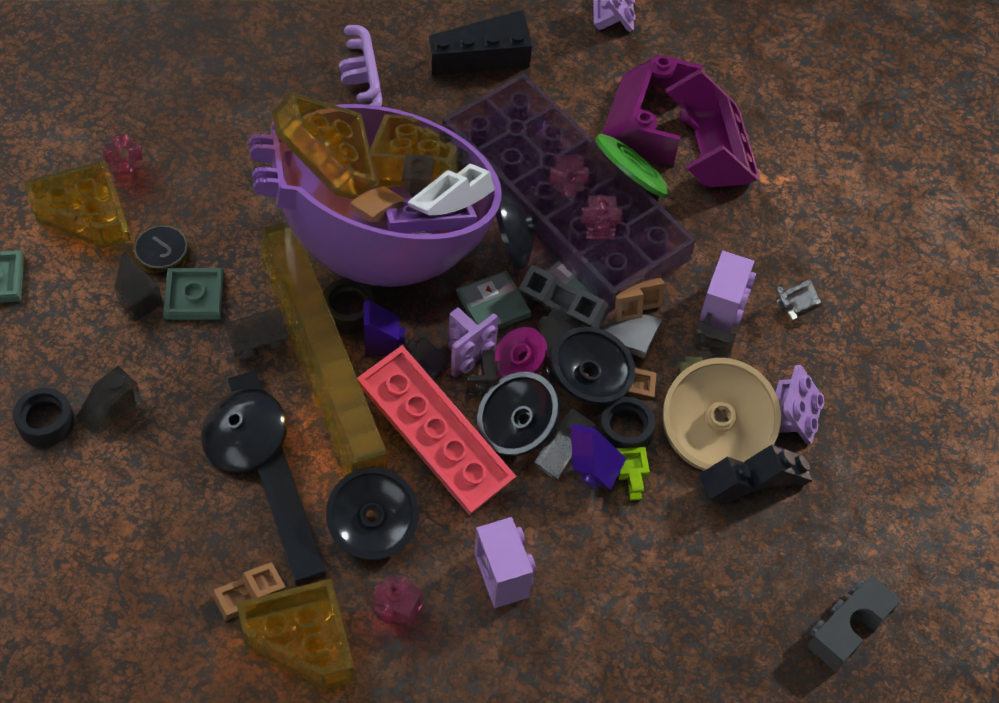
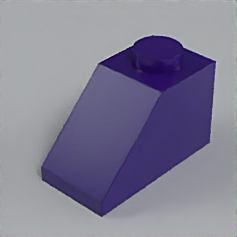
(381, 330)
(595, 457)

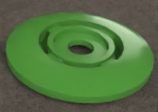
(633, 165)

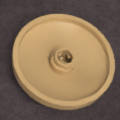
(720, 412)

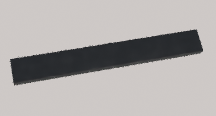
(285, 504)

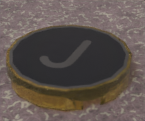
(161, 248)

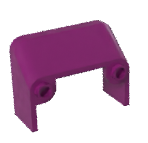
(637, 126)
(719, 132)

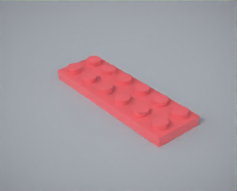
(436, 429)

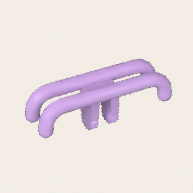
(361, 68)

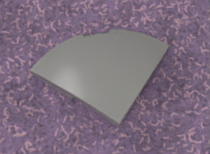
(635, 333)

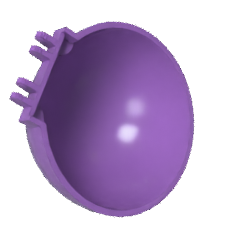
(348, 241)

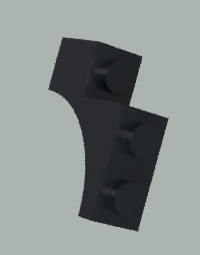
(766, 469)

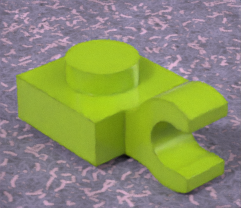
(634, 470)

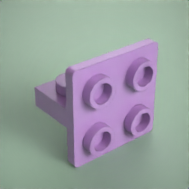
(612, 11)
(469, 339)
(799, 404)

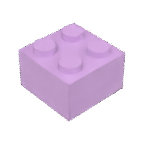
(728, 291)
(504, 562)

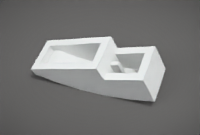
(453, 191)

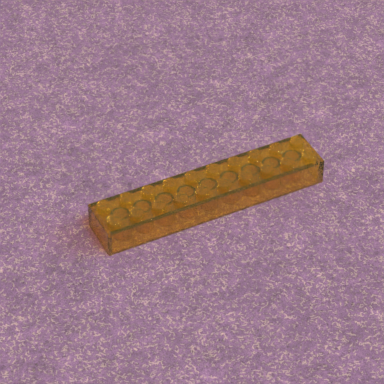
(321, 351)

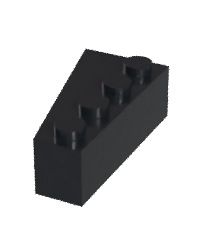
(482, 46)

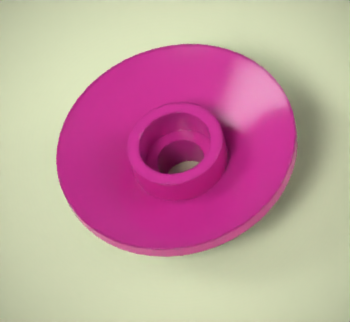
(518, 344)

